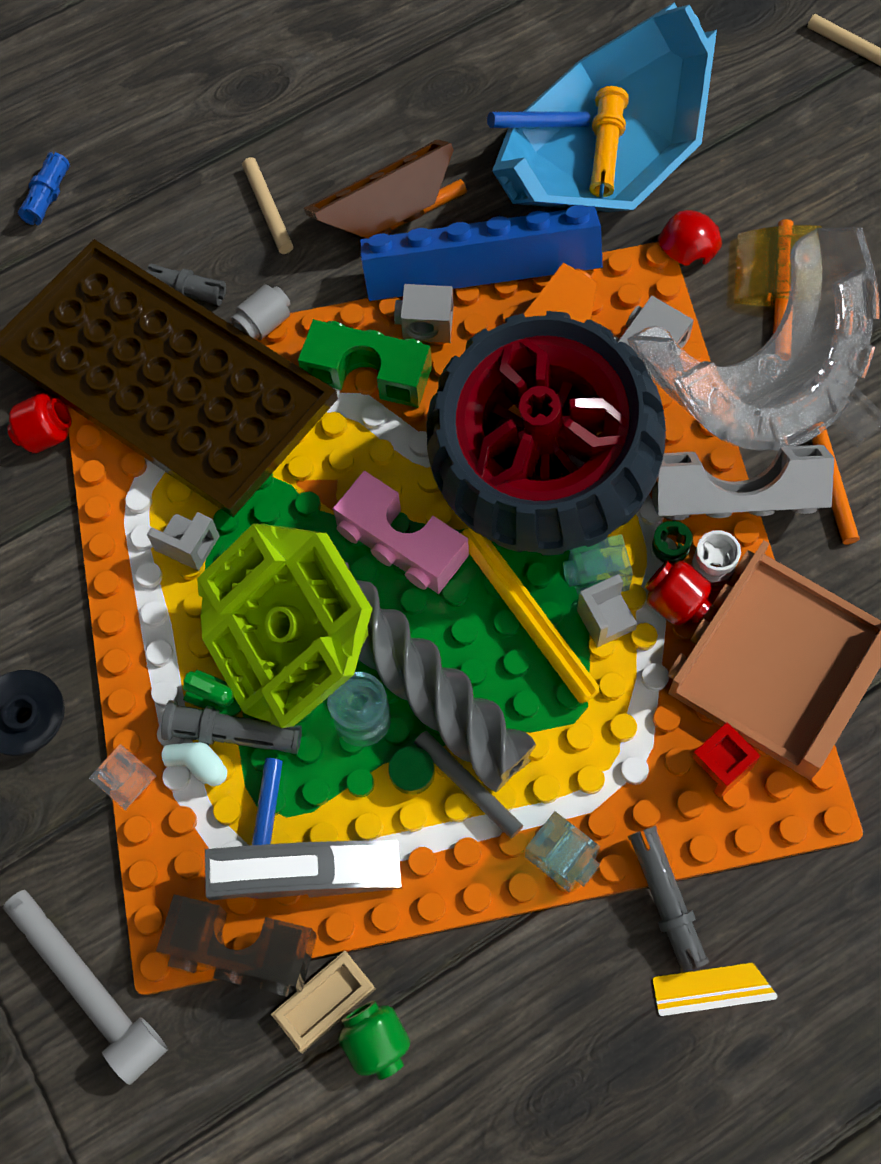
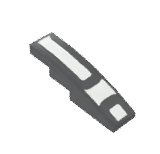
(302, 869)

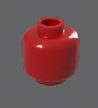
(39, 423)
(679, 593)

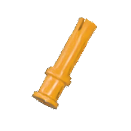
(608, 127)

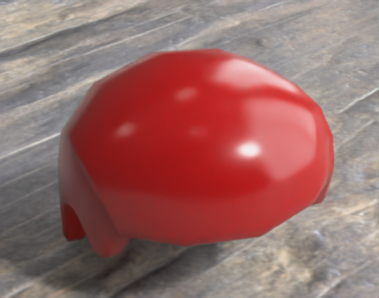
(690, 237)

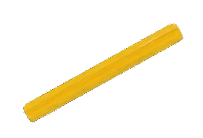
(531, 617)

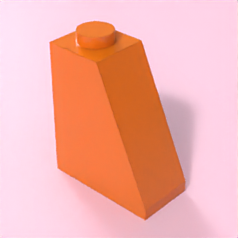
(566, 292)

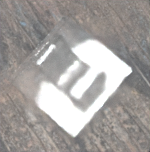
(122, 777)

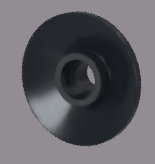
(28, 692)

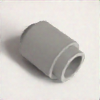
(261, 312)

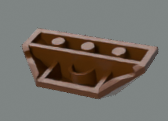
(387, 195)

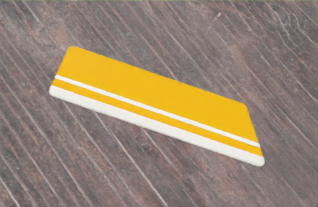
(711, 989)

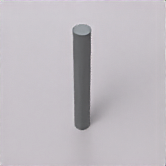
(469, 785)

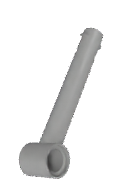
(132, 1045)

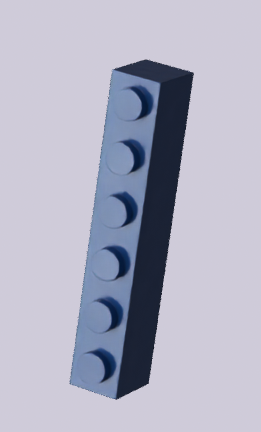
(482, 251)

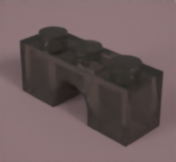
(195, 938)

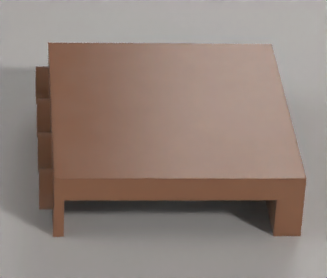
(780, 662)

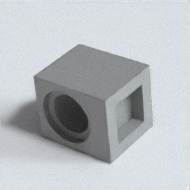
(425, 312)

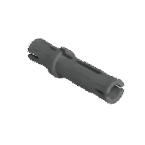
(668, 899)

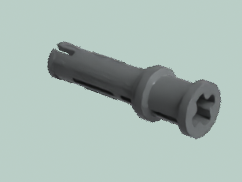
(210, 727)

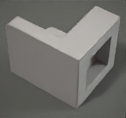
(186, 539)
(605, 611)

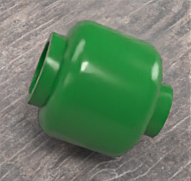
(374, 1040)

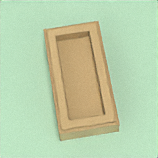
(323, 1002)

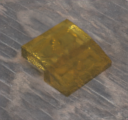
(765, 263)

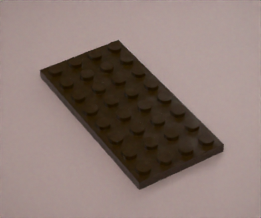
(164, 376)

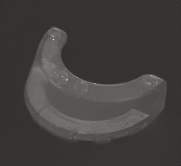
(806, 367)

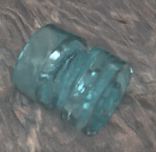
(360, 710)

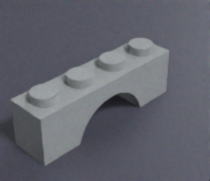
(795, 481)

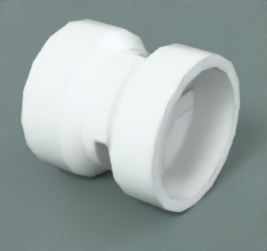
(717, 549)

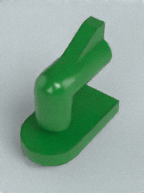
(208, 690)

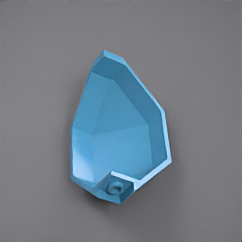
(667, 80)

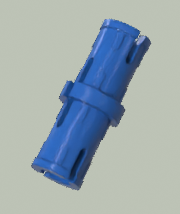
(44, 188)

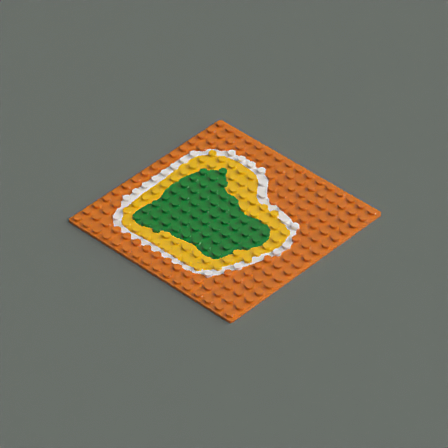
(596, 763)

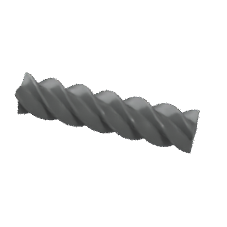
(442, 696)

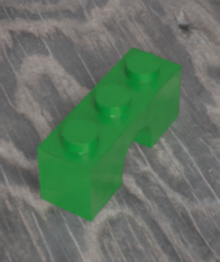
(336, 350)

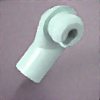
(198, 759)

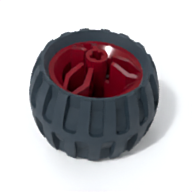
(598, 391)

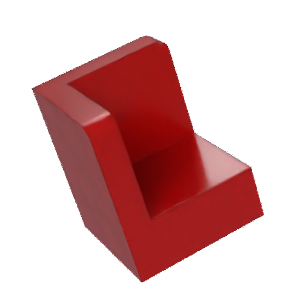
(726, 758)

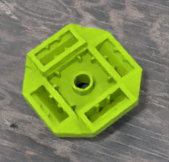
(282, 621)

